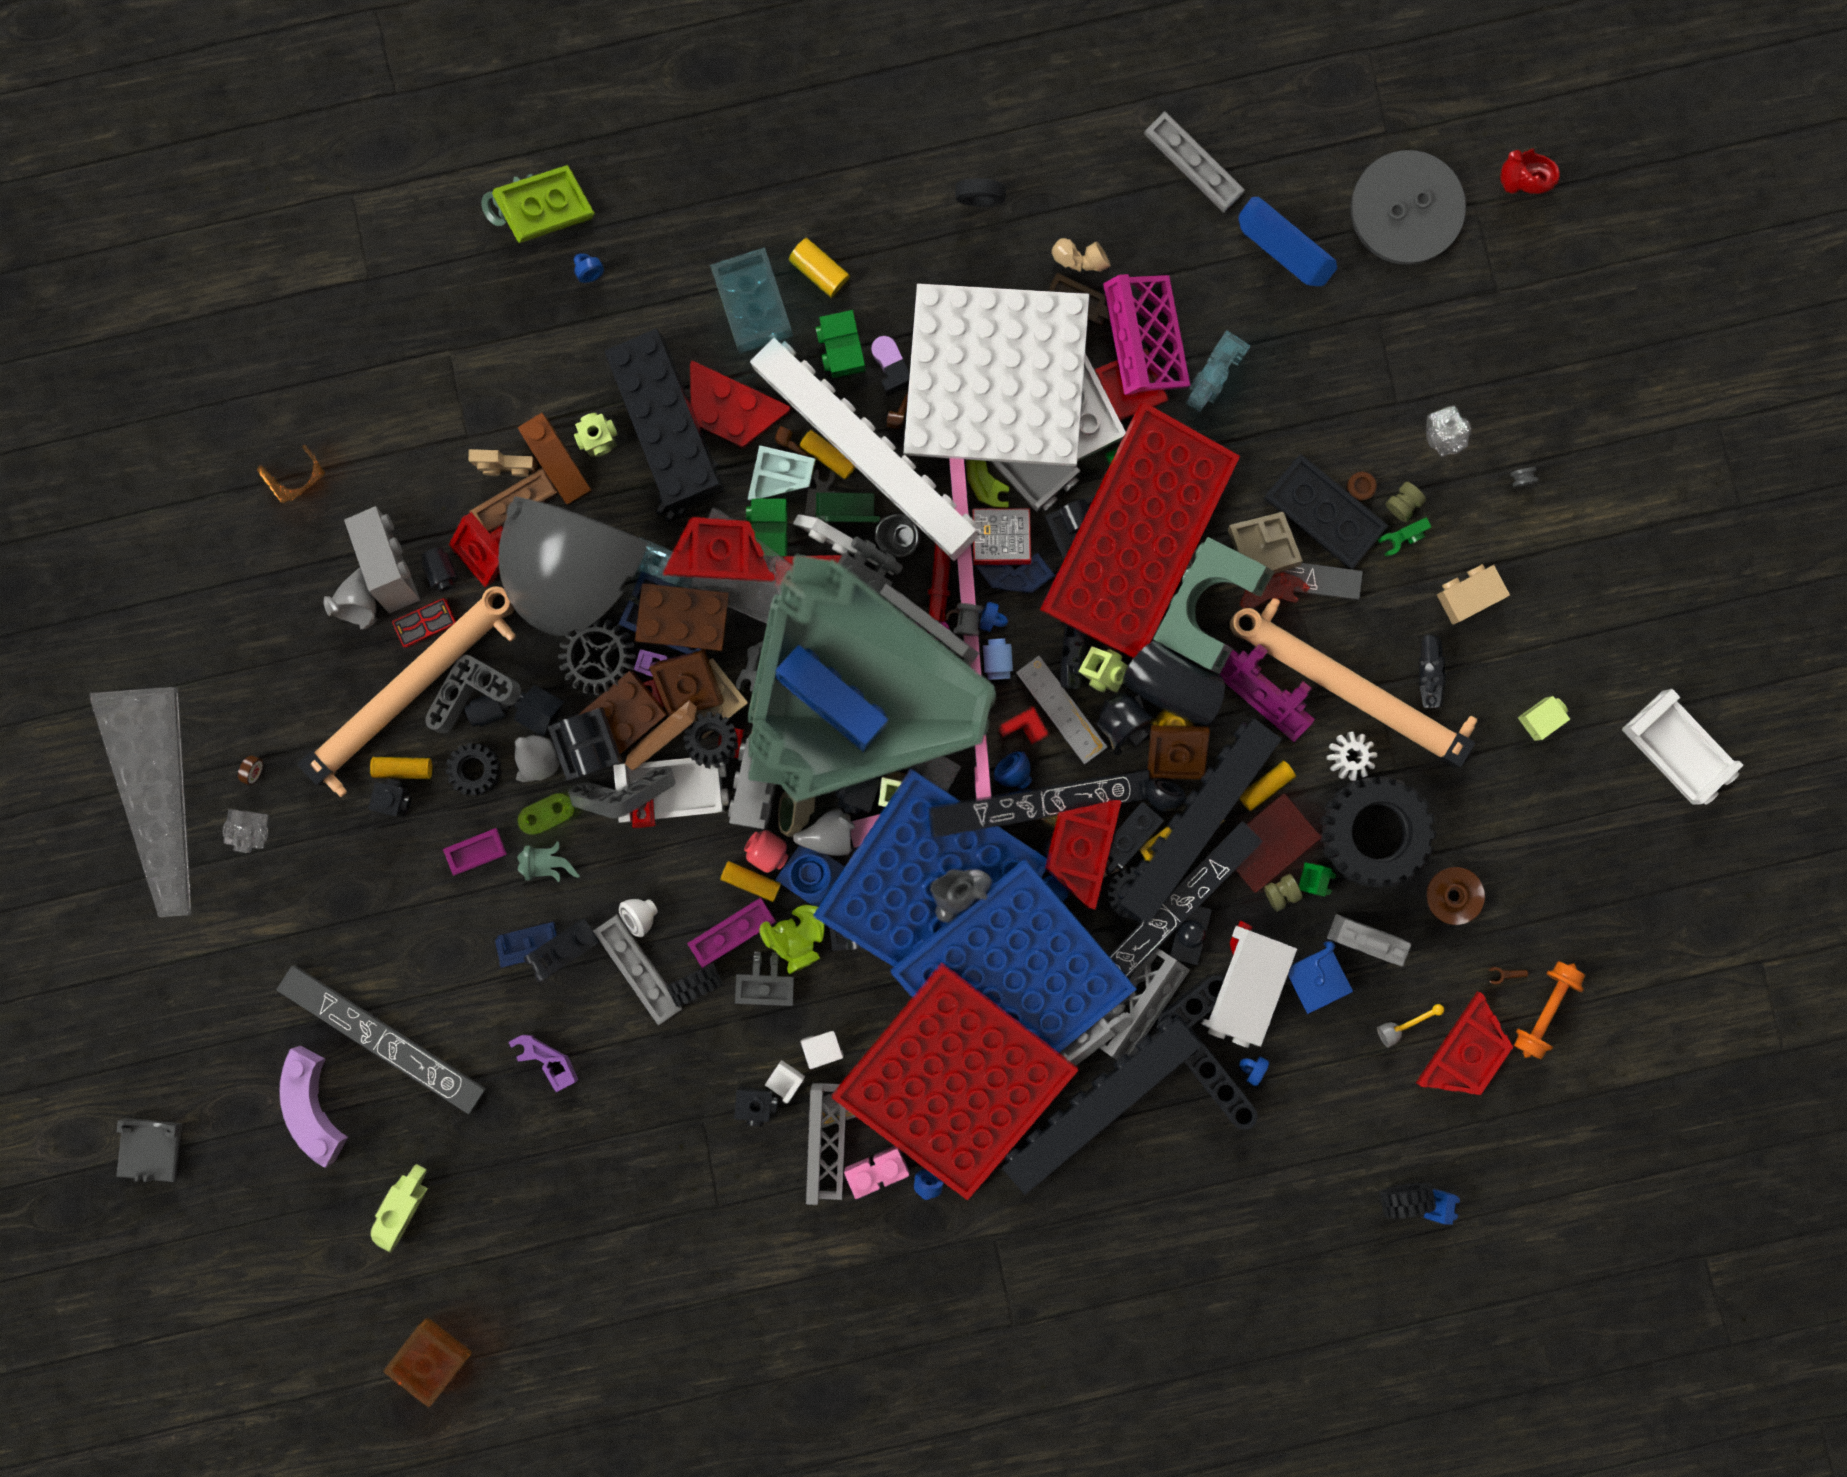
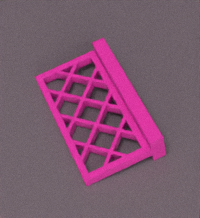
(1129, 335)

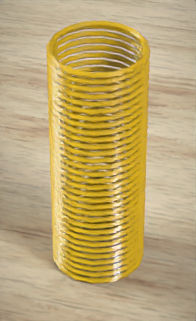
(836, 467)
(375, 766)
(1254, 788)
(751, 877)

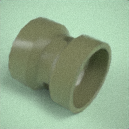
(1405, 502)
(1283, 892)

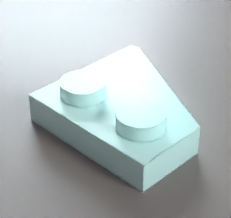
(779, 473)

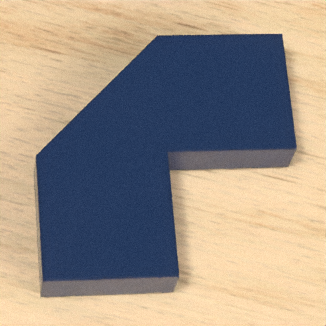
(1023, 579)

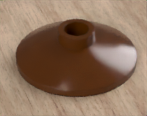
(1469, 899)

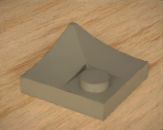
(1267, 542)

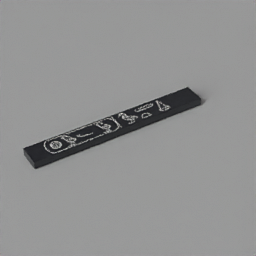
(1036, 803)
(1186, 898)

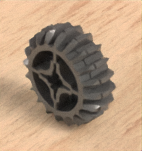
(608, 650)

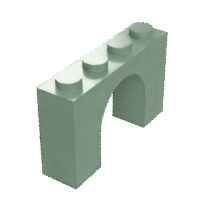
(1212, 565)

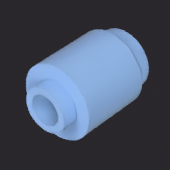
(997, 659)

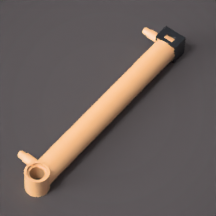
(1447, 745)
(323, 763)

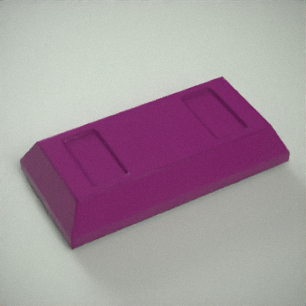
(474, 851)

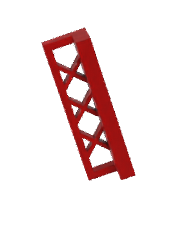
(1029, 722)

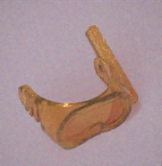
(285, 494)

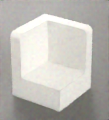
(821, 1049)
(785, 1081)

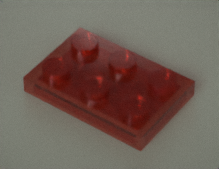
(1284, 839)

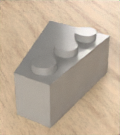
(381, 559)
(752, 798)

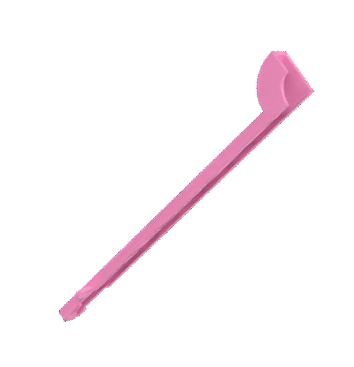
(967, 595)

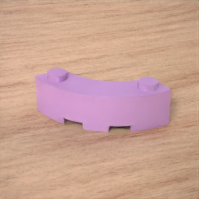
(302, 1109)

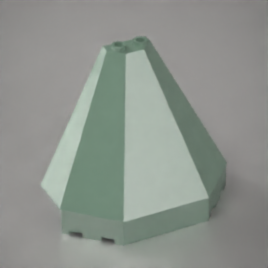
(926, 691)

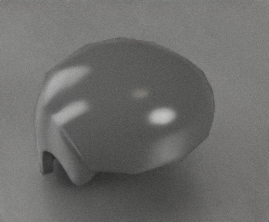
(897, 535)

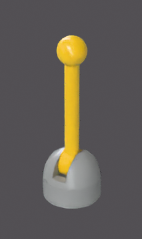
(1392, 1033)

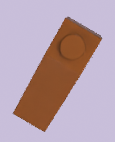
(554, 458)

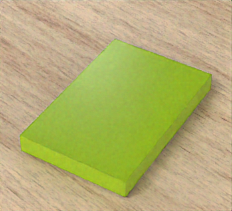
(543, 203)

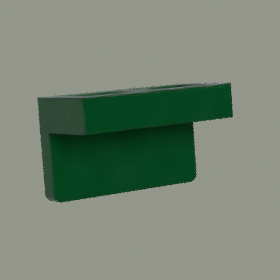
(845, 507)

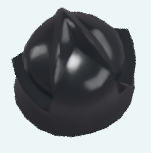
(1123, 719)

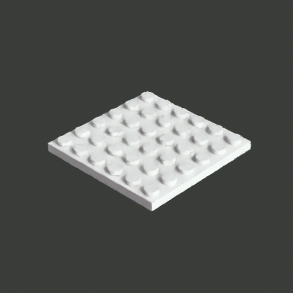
(996, 374)

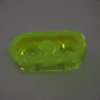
(545, 814)

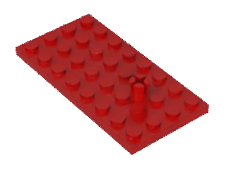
(1140, 531)

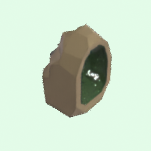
(794, 815)

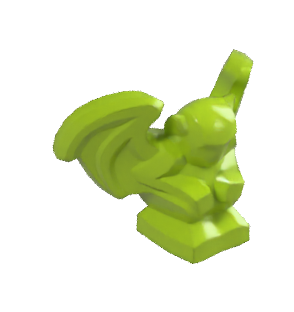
(794, 942)

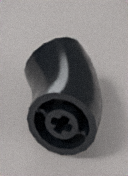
(1175, 684)

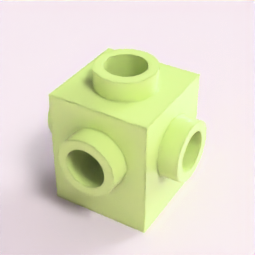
(603, 441)
(1104, 669)

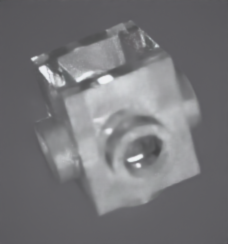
(1447, 431)
(245, 830)

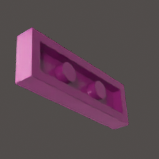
(730, 932)

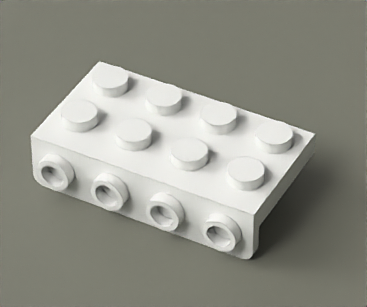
(1098, 419)

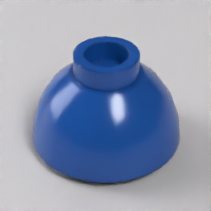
(1014, 771)

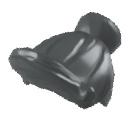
(958, 892)

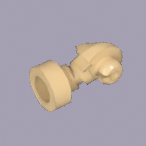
(1067, 255)

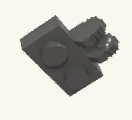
(764, 988)

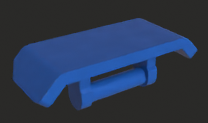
(1286, 243)

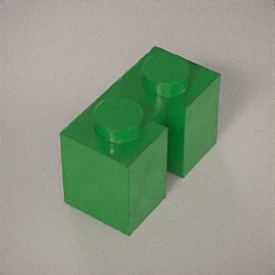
(841, 343)
(770, 522)

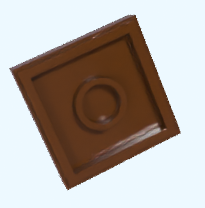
(686, 679)
(1178, 752)

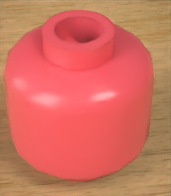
(766, 851)

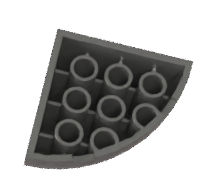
(563, 566)

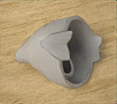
(353, 601)
(535, 758)
(828, 834)

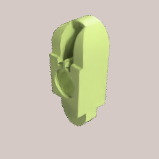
(398, 1209)

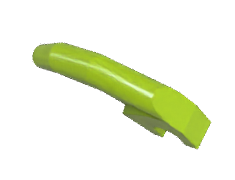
(984, 485)

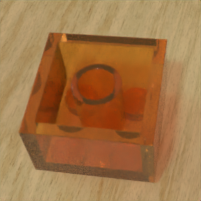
(427, 1362)

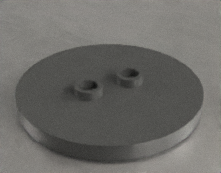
(1408, 207)

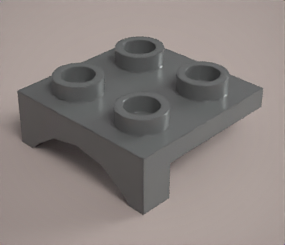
(148, 1149)

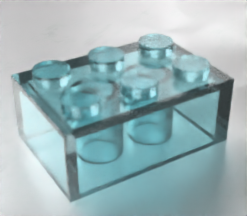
(751, 300)

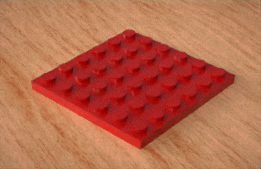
(954, 1081)

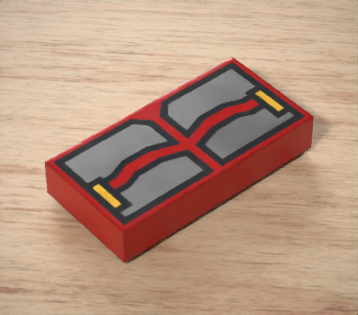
(424, 622)

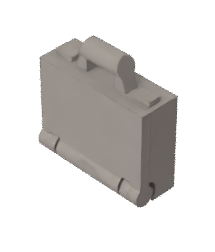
(1369, 940)

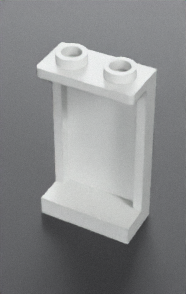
(1681, 748)
(694, 793)
(1250, 988)

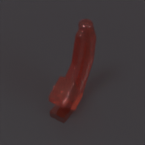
(1279, 587)

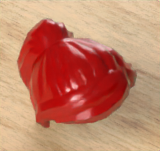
(1529, 173)

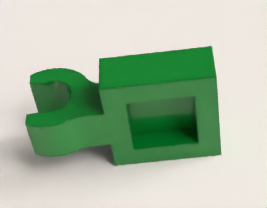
(1411, 533)

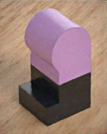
(888, 356)

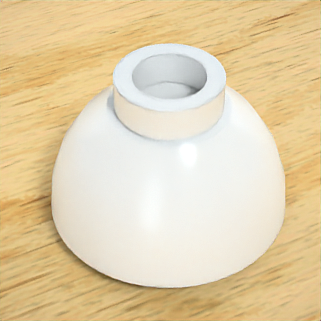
(637, 915)

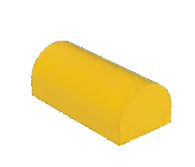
(818, 267)

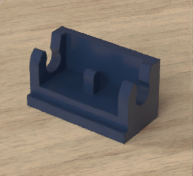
(517, 944)

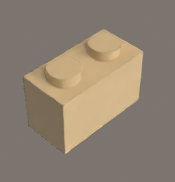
(1473, 594)

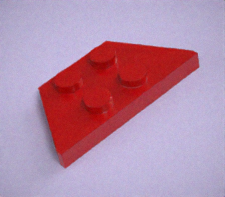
(730, 407)
(718, 552)
(1082, 849)
(1469, 1052)

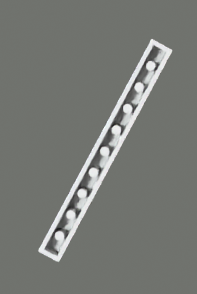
(864, 449)

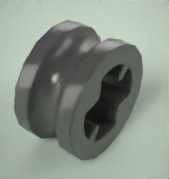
(1524, 476)

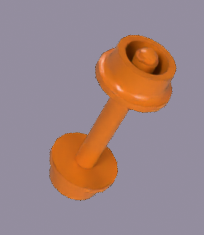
(1567, 977)

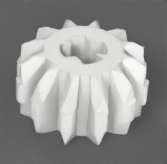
(1351, 767)

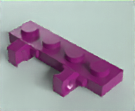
(1279, 707)

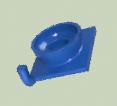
(810, 874)
(1319, 979)

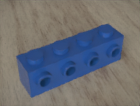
(831, 697)

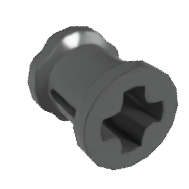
(968, 619)

